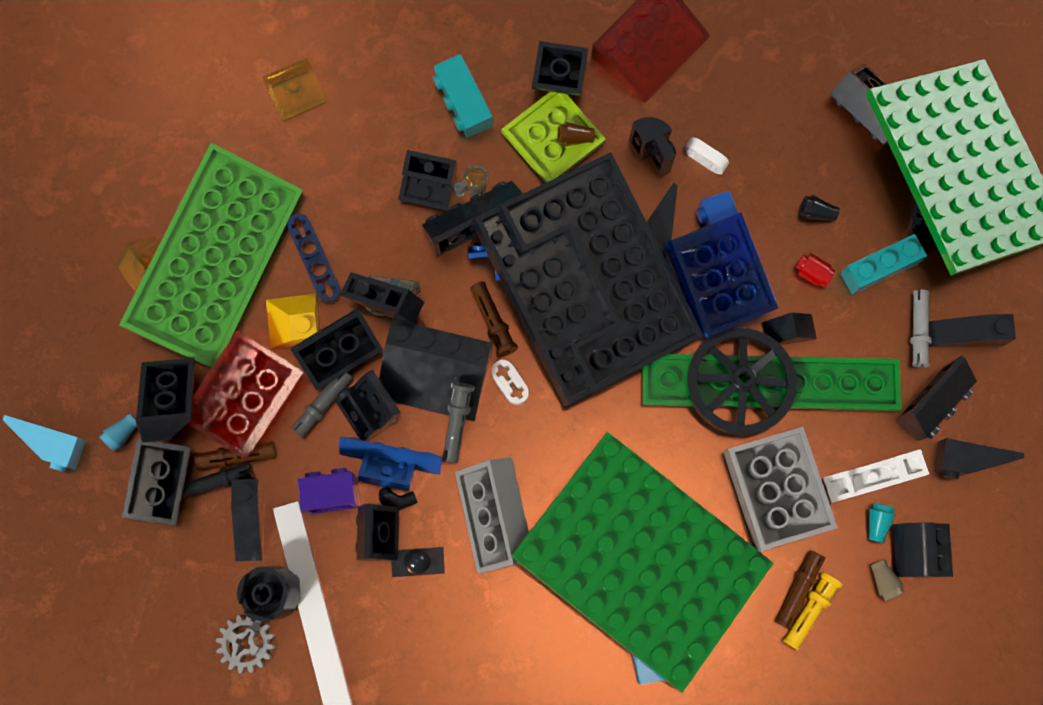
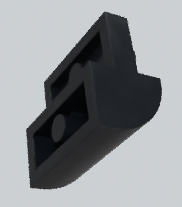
(651, 138)
(427, 180)
(368, 406)
(923, 550)

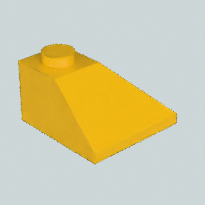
(292, 319)

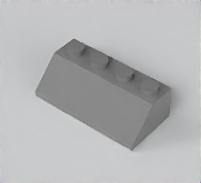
(492, 512)

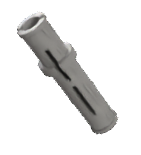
(921, 329)

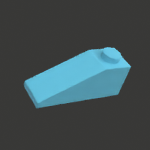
(50, 445)

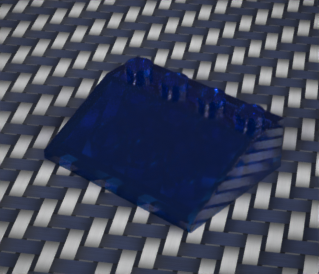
(721, 275)

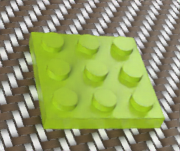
(536, 136)

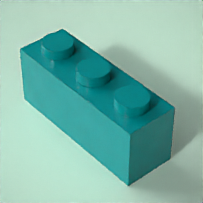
(462, 96)
(883, 264)

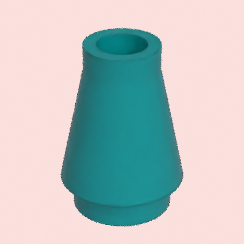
(880, 521)

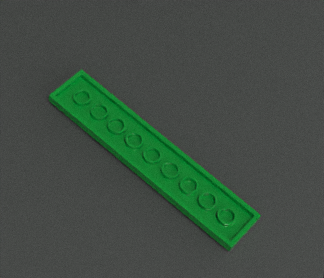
(821, 383)

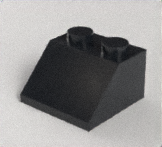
(560, 68)
(377, 533)

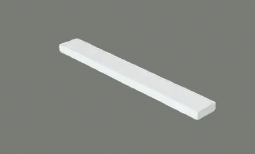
(312, 606)

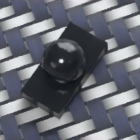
(419, 562)

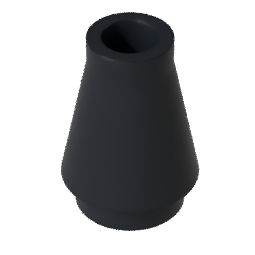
(818, 209)

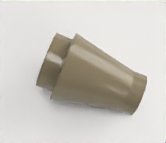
(887, 582)

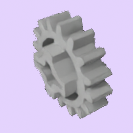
(235, 658)

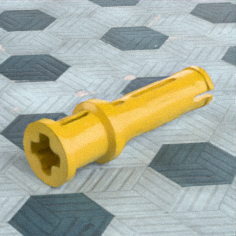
(819, 600)

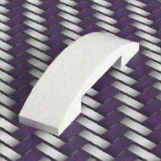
(875, 476)

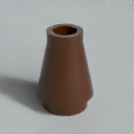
(574, 134)

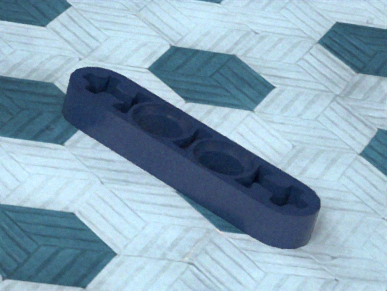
(313, 259)

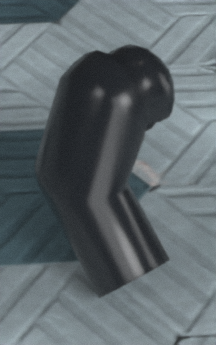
(388, 498)

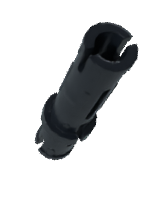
(216, 480)

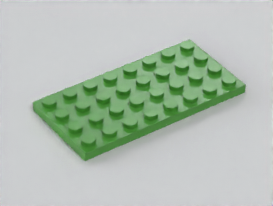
(211, 257)

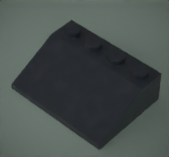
(425, 361)

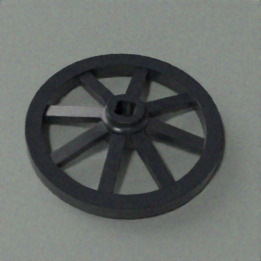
(737, 385)

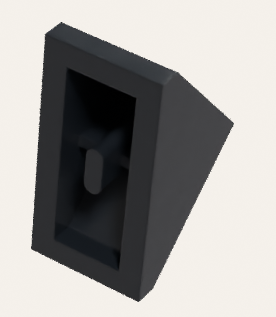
(790, 328)

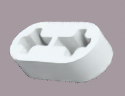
(706, 155)
(515, 379)

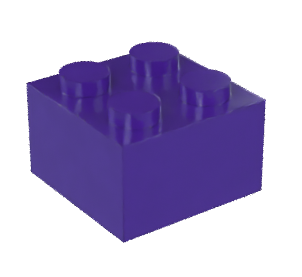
(329, 492)

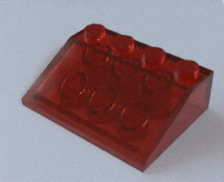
(649, 44)
(242, 394)

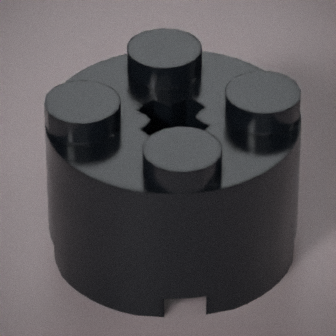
(282, 595)

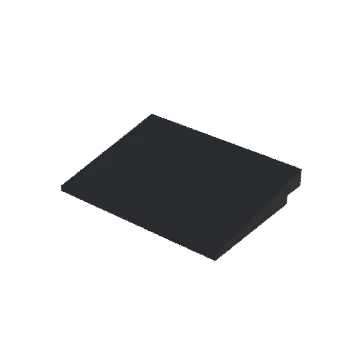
(587, 278)

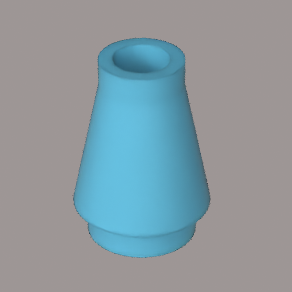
(119, 432)

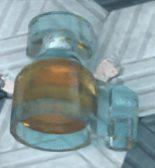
(474, 181)

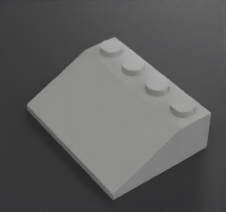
(780, 489)

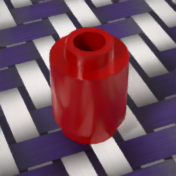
(815, 270)

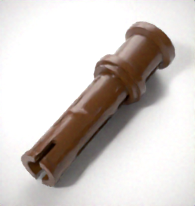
(497, 328)

